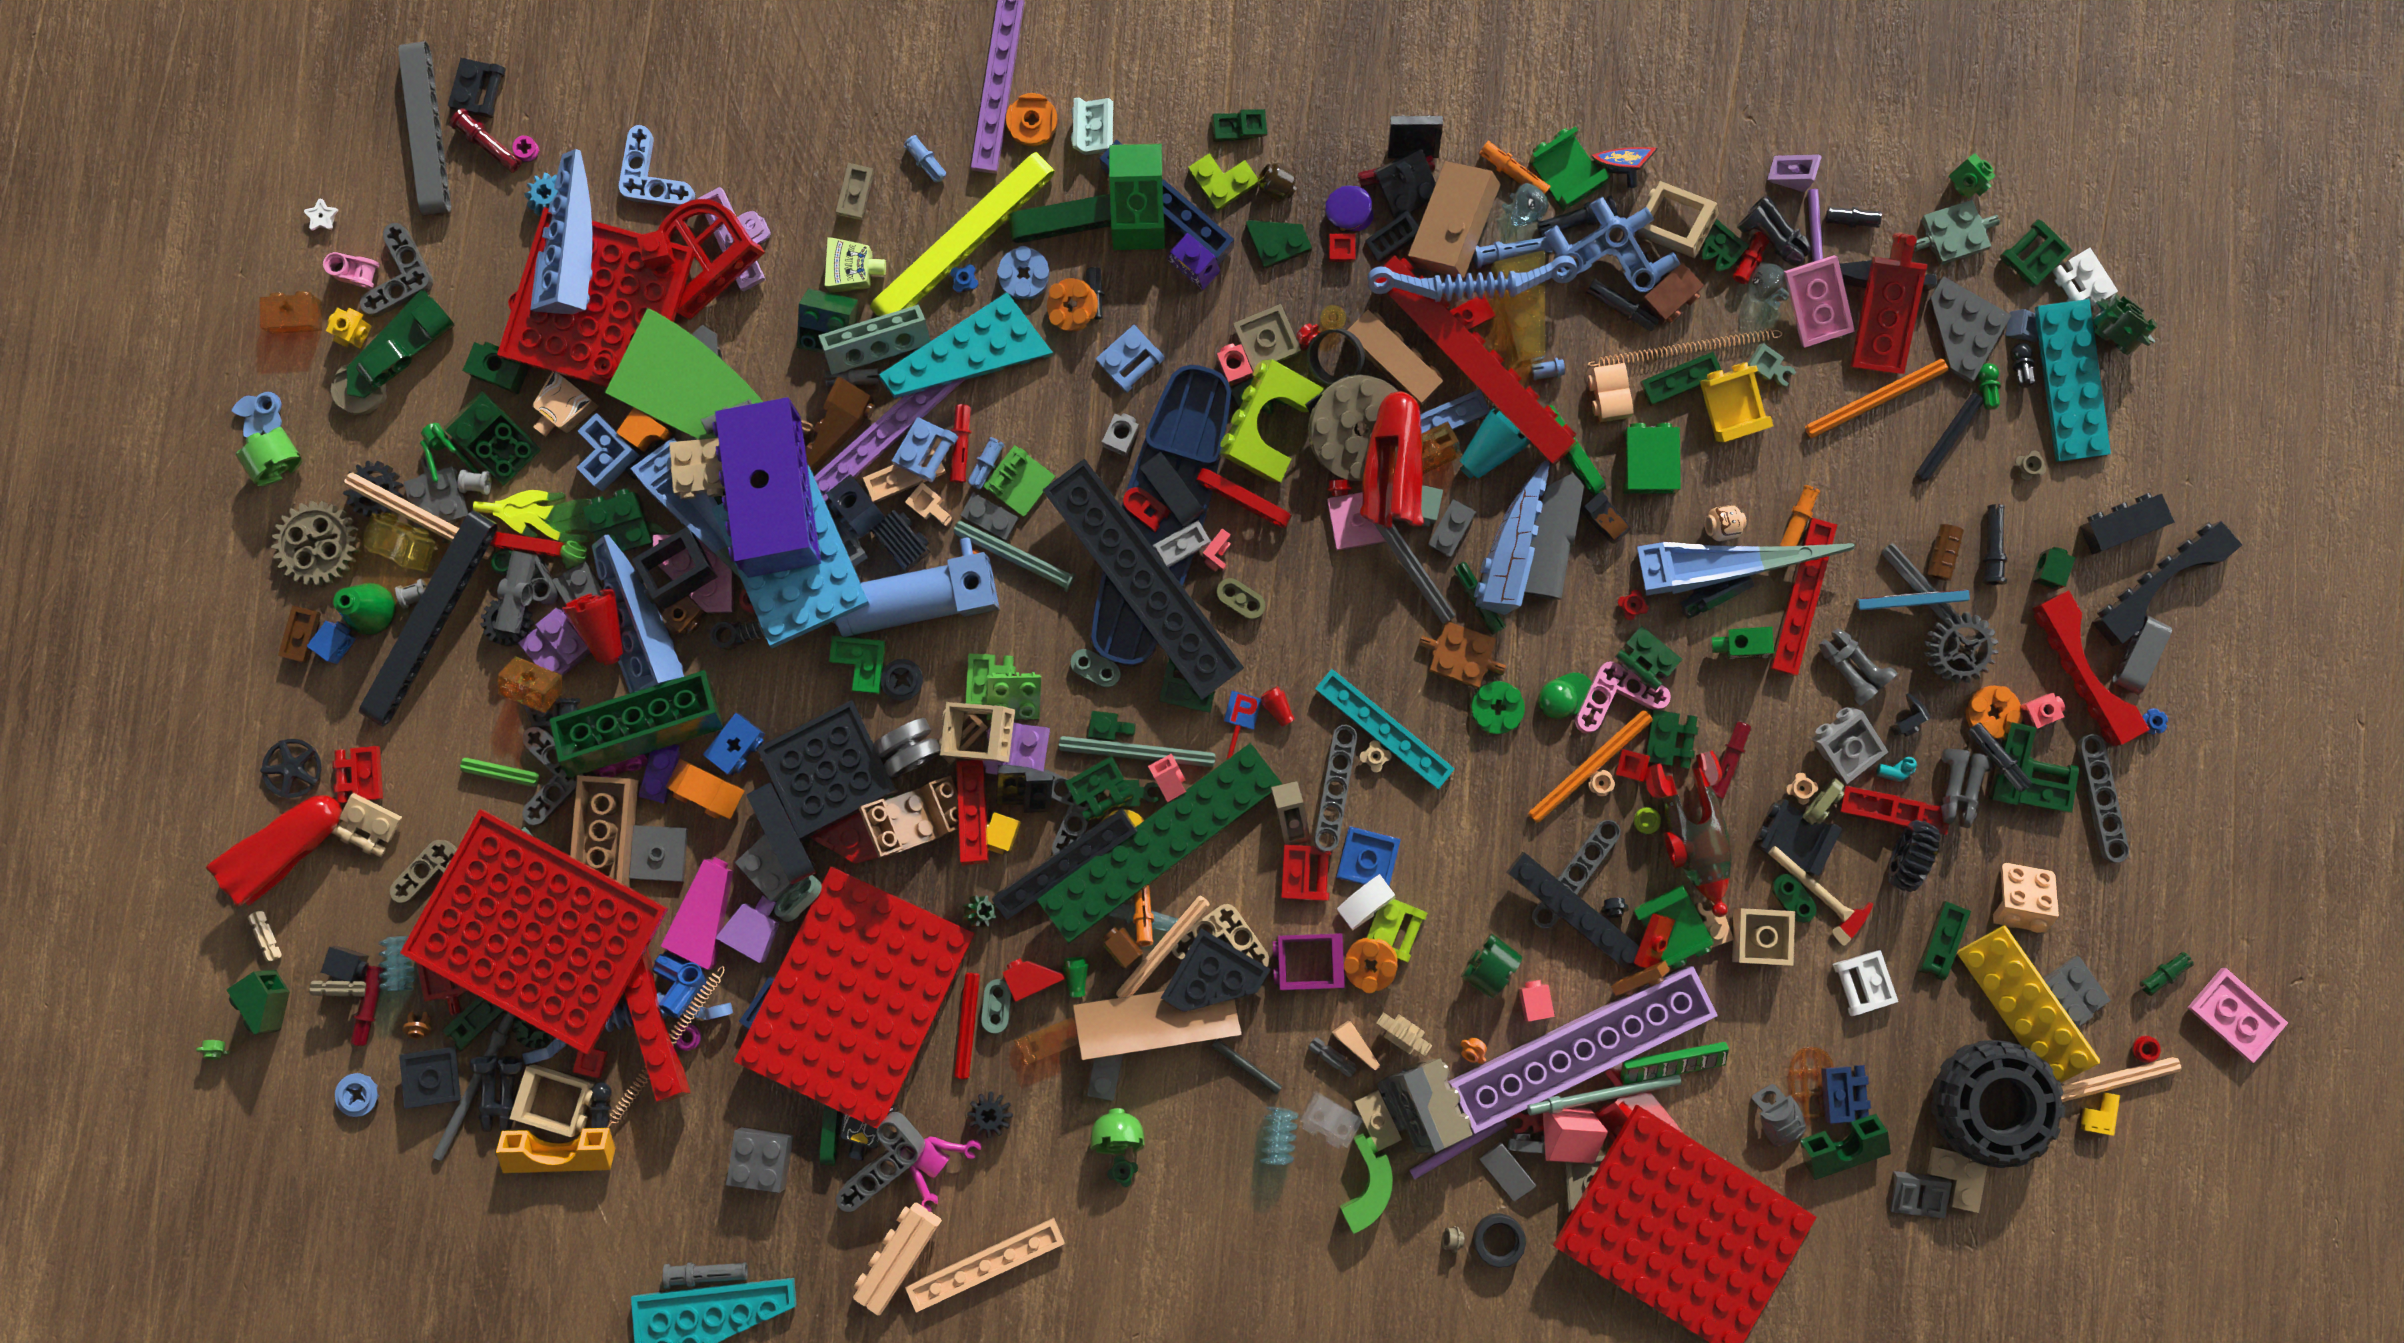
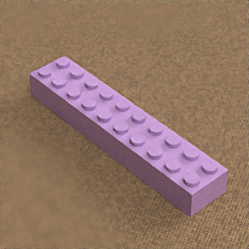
(1583, 1048)

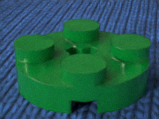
(1485, 716)

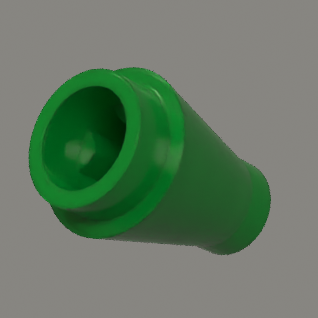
(1075, 974)

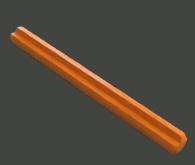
(1876, 398)
(1590, 766)

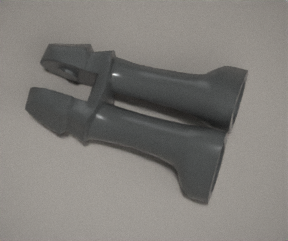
(1862, 690)
(1952, 801)

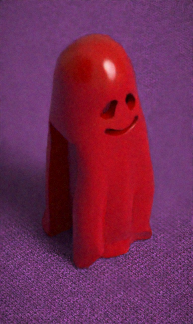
(1399, 491)
(270, 855)

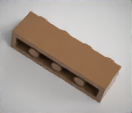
(1395, 359)

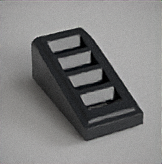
(1398, 223)

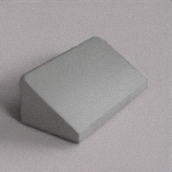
(1507, 1171)

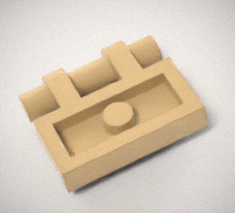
(370, 818)

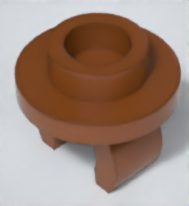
(419, 1029)

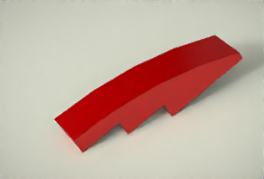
(1891, 808)

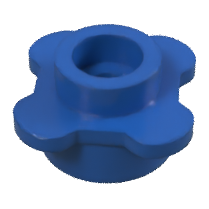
(964, 285)

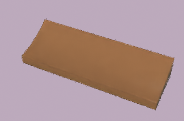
(1148, 1023)

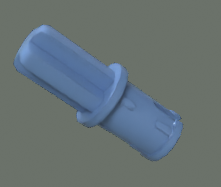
(925, 159)
(985, 463)

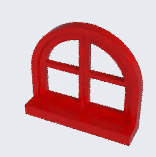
(726, 267)

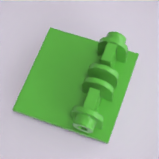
(1019, 480)
(1015, 692)

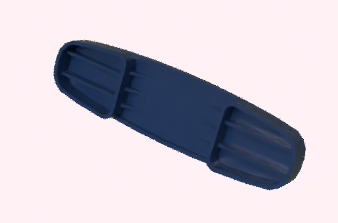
(1189, 433)

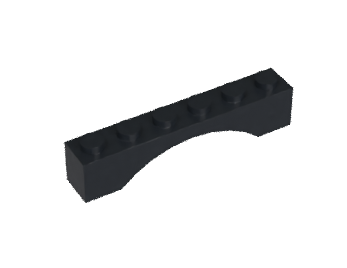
(2127, 615)

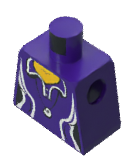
(1193, 260)

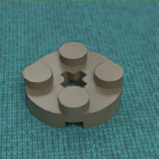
(353, 404)

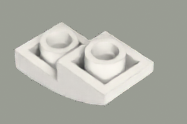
(1365, 902)

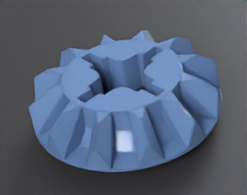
(344, 1095)

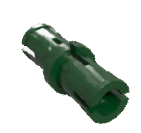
(2166, 973)

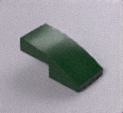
(1239, 126)

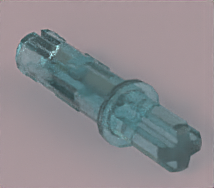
(1161, 921)

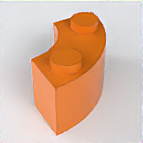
(705, 789)

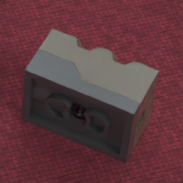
(1429, 1106)

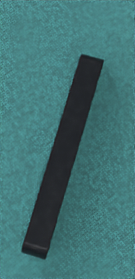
(428, 618)

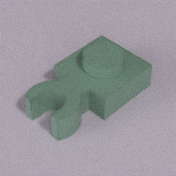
(1769, 364)

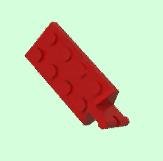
(1889, 309)

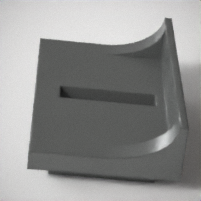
(1907, 1191)

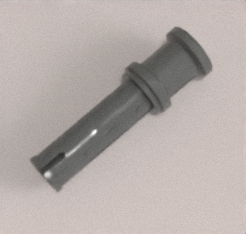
(692, 1274)

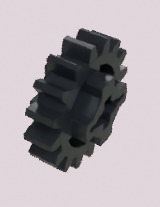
(387, 482)

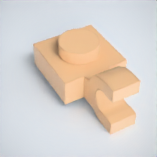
(927, 502)

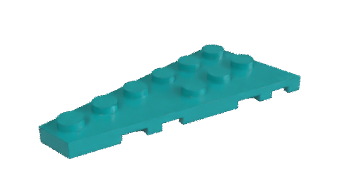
(976, 346)
(708, 1312)

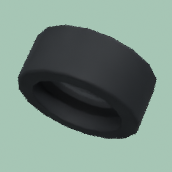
(1520, 1240)

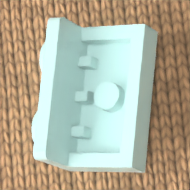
(1092, 125)

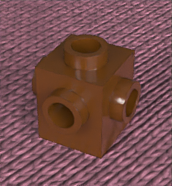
(690, 620)

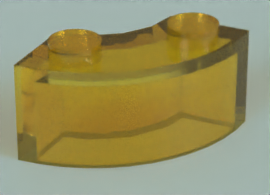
(399, 541)

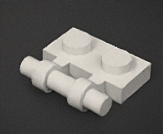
(2088, 275)

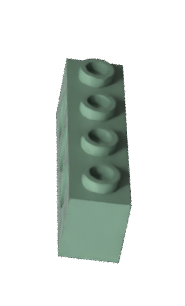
(875, 339)

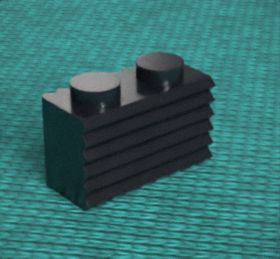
(901, 540)

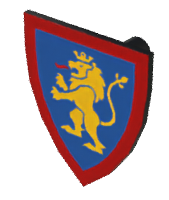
(1625, 161)

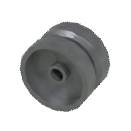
(907, 747)

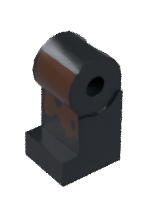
(1606, 518)

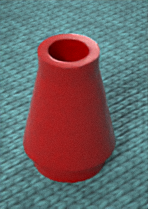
(1277, 705)

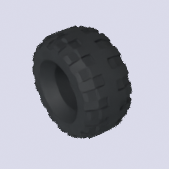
(1958, 1098)

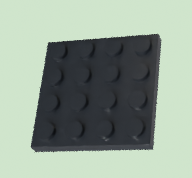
(826, 770)

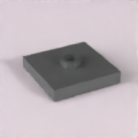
(658, 853)

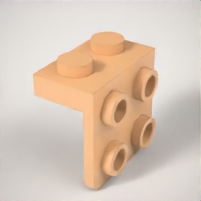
(2027, 898)

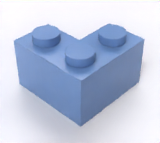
(610, 455)

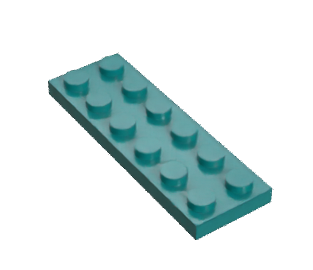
(2072, 380)

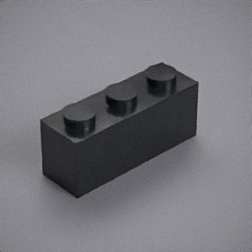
(2126, 522)

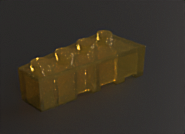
(1525, 312)

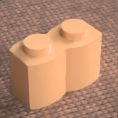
(1611, 392)

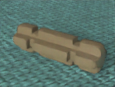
(337, 988)

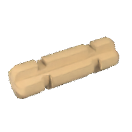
(264, 936)

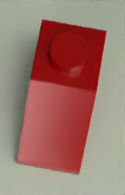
(1029, 977)

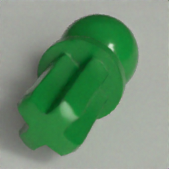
(1988, 375)

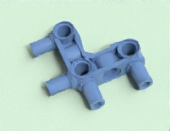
(1626, 249)

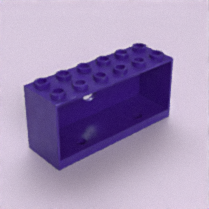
(773, 524)

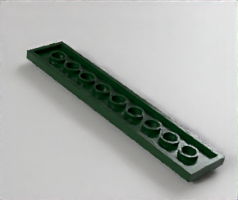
(1159, 843)

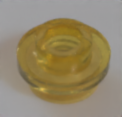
(1333, 309)

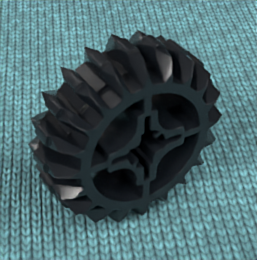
(1913, 856)

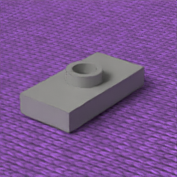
(1182, 544)

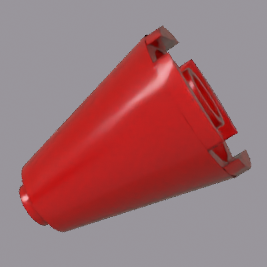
(597, 624)

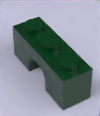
(1865, 1143)

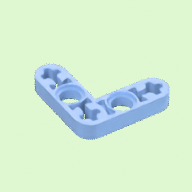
(640, 175)

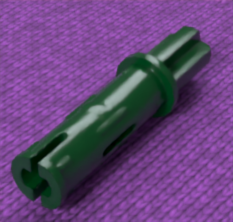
(1469, 582)

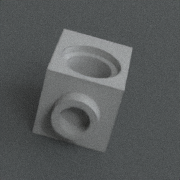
(1117, 445)

